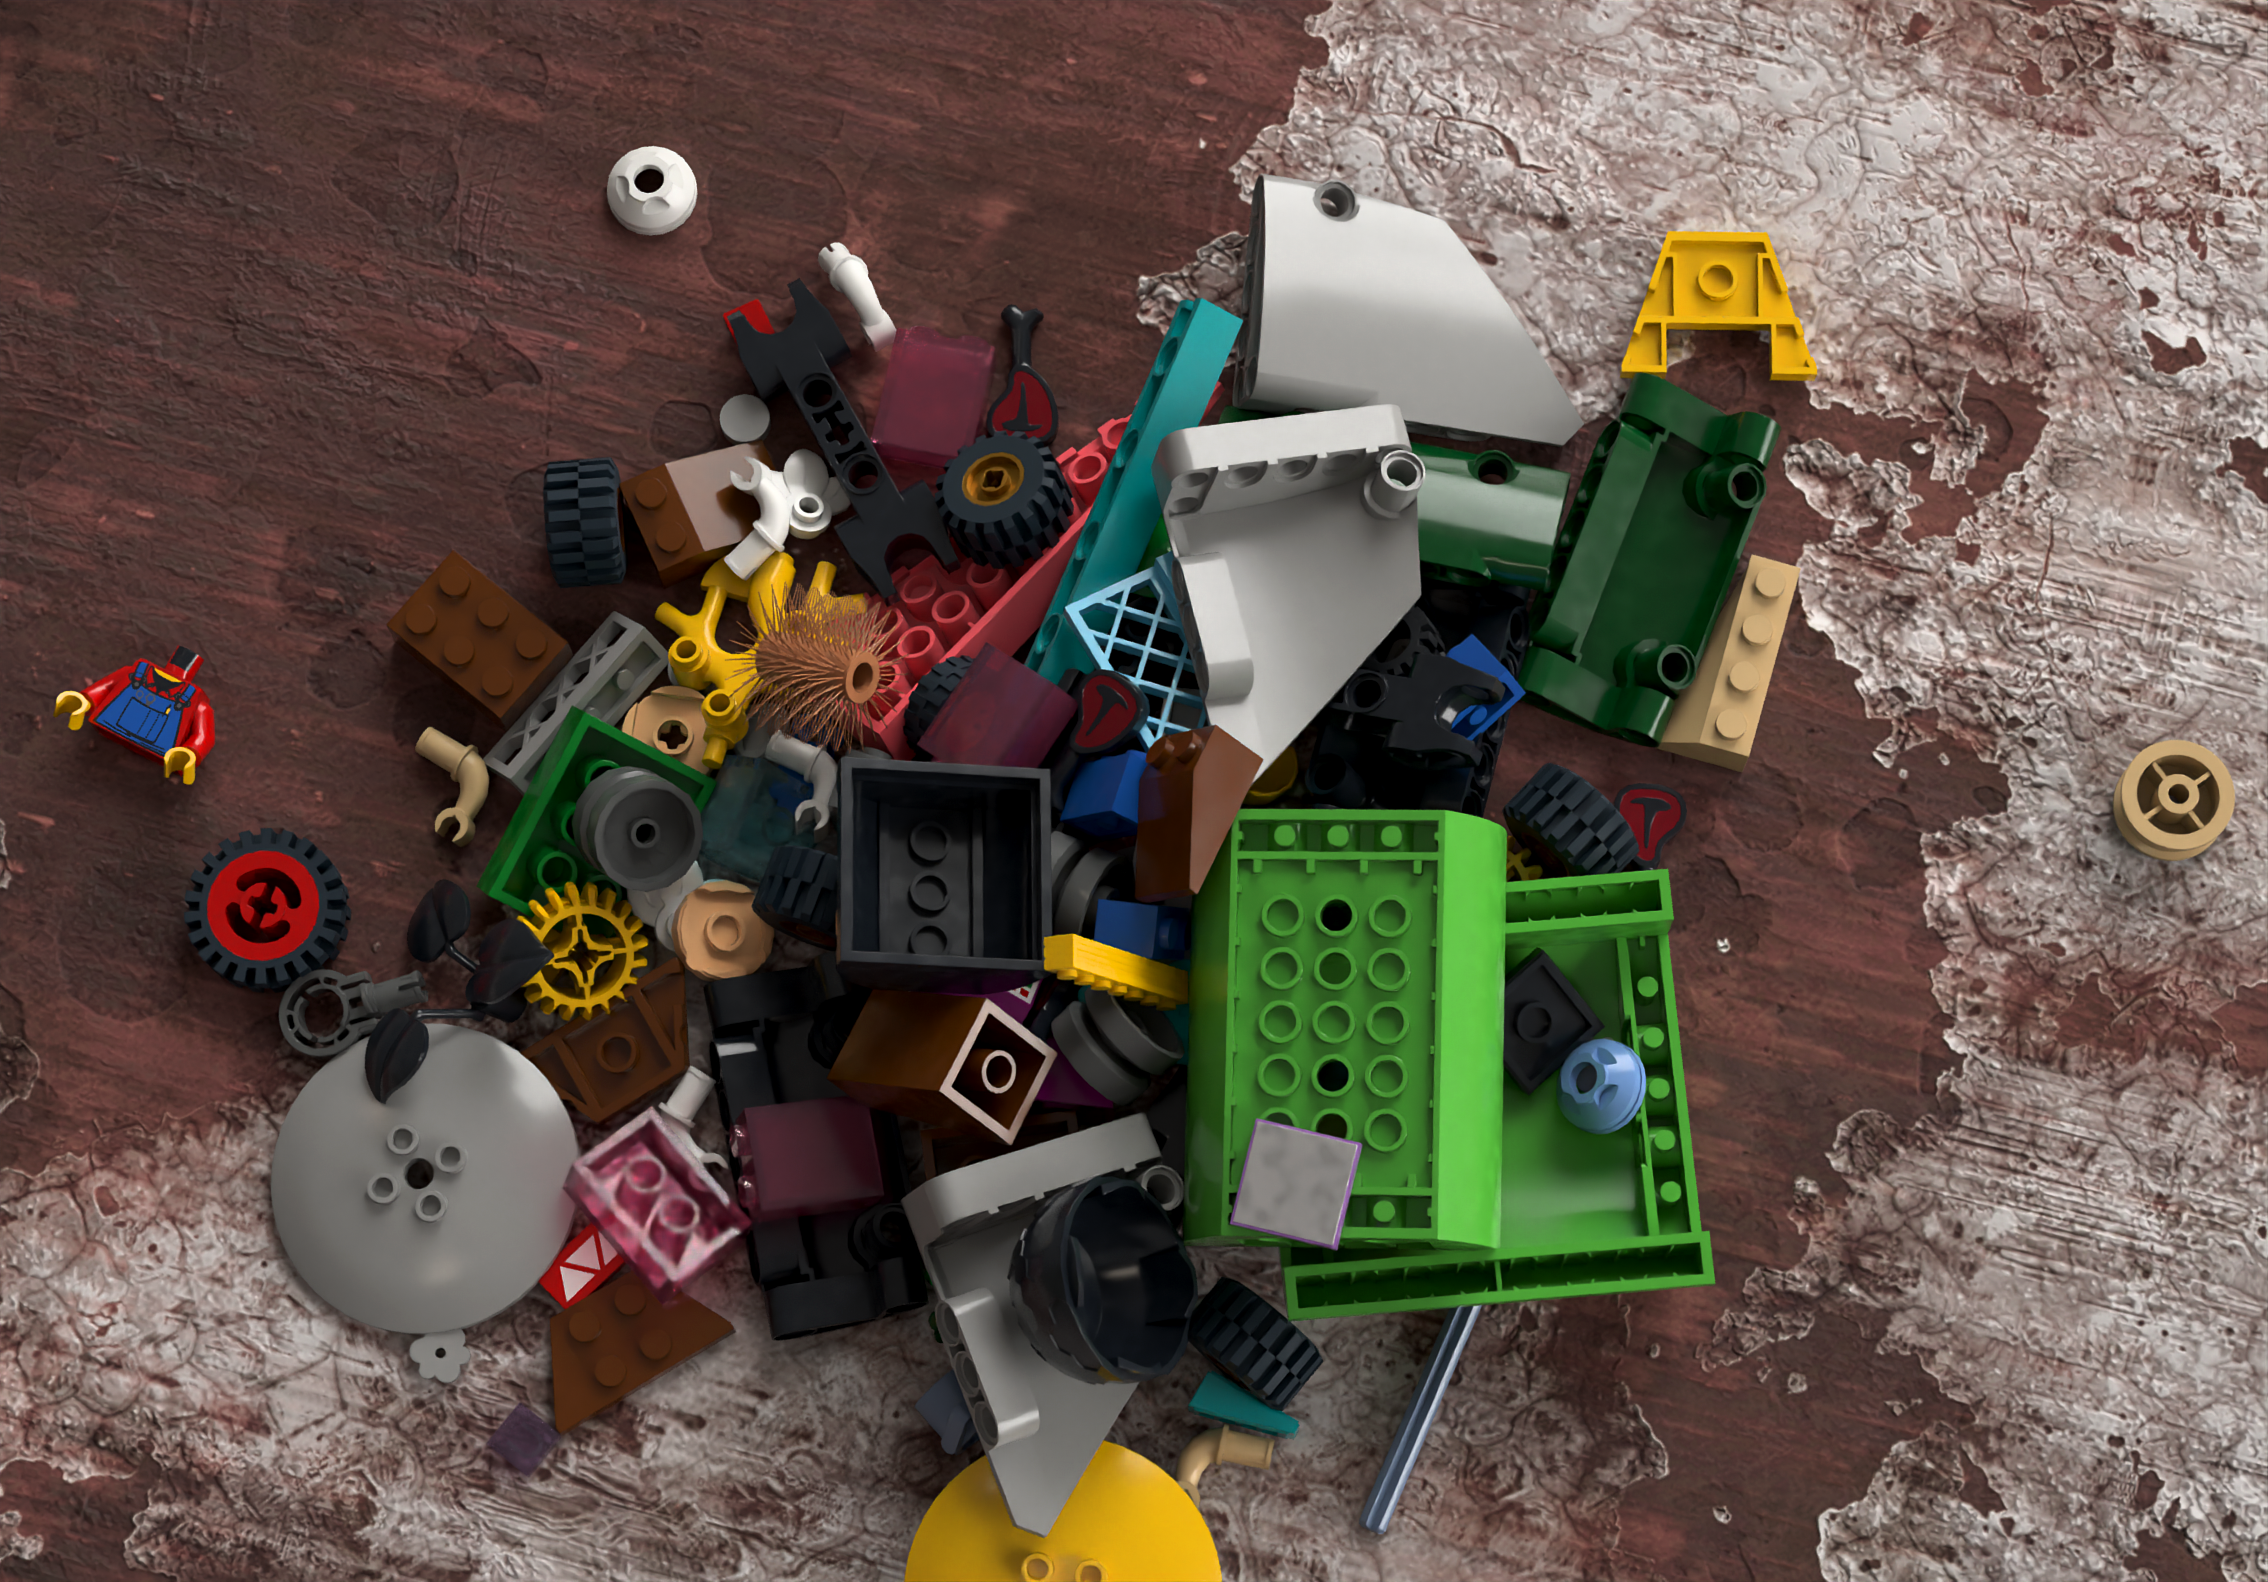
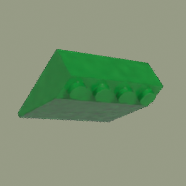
(539, 840)

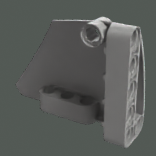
(1384, 314)

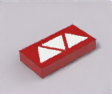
(581, 1268)

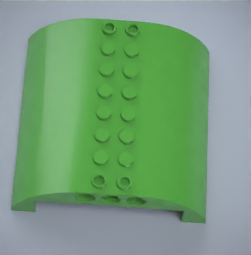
(1575, 1204)

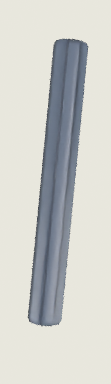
(1418, 1418)

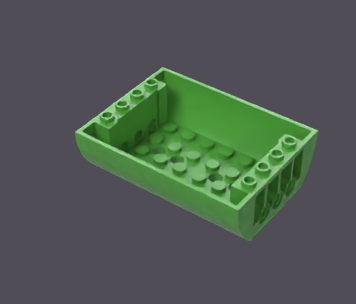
(1409, 1022)

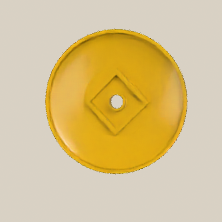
(1117, 1526)

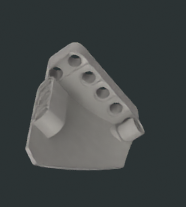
(1288, 559)
(966, 1223)

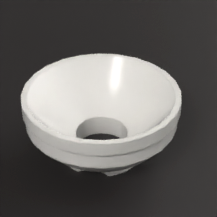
(655, 211)

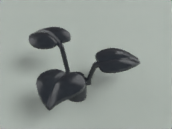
(506, 959)

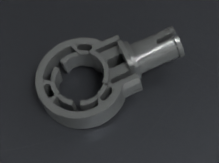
(356, 1020)

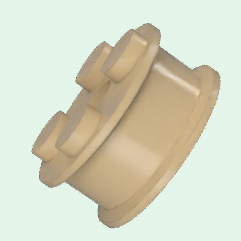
(2164, 827)

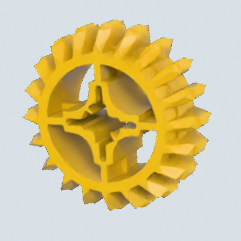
(600, 949)

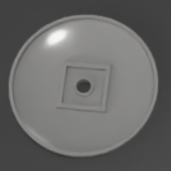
(466, 1239)

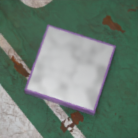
(1296, 1184)

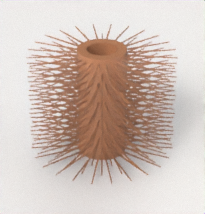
(817, 666)

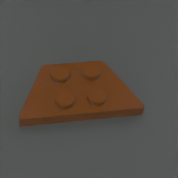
(621, 1055)
(621, 1344)

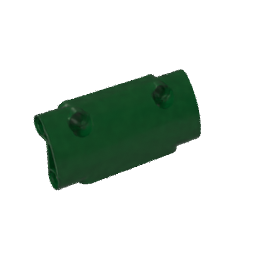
(1476, 528)
(1645, 561)

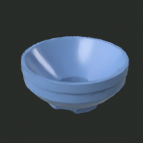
(1615, 1094)

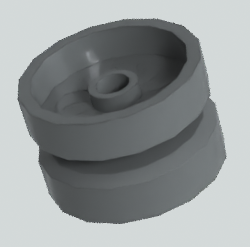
(637, 828)
(1082, 879)
(1117, 1043)

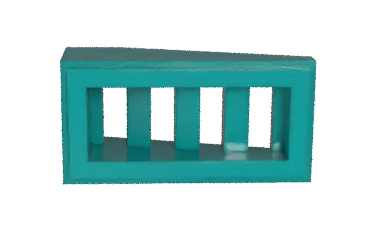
(1231, 1404)

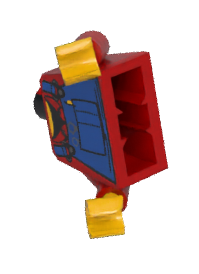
(150, 712)

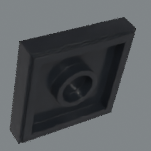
(1542, 1021)

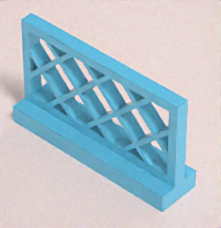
(1160, 583)

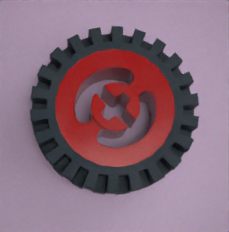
(230, 888)

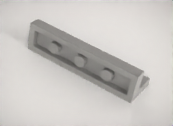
(610, 688)

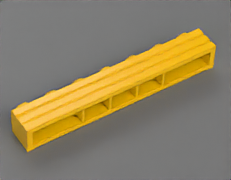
(1116, 971)

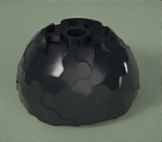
(1104, 1283)

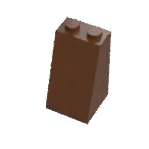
(943, 1062)

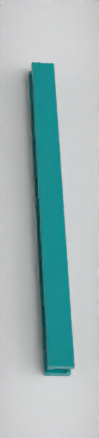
(1127, 499)

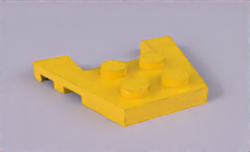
(1718, 285)

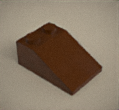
(693, 511)
(1187, 808)

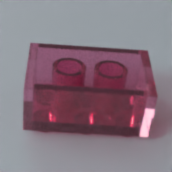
(656, 1205)

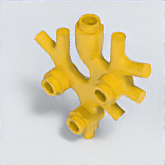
(700, 661)

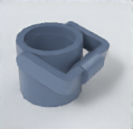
(948, 1414)

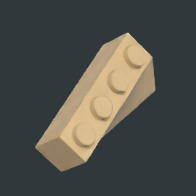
(1722, 706)

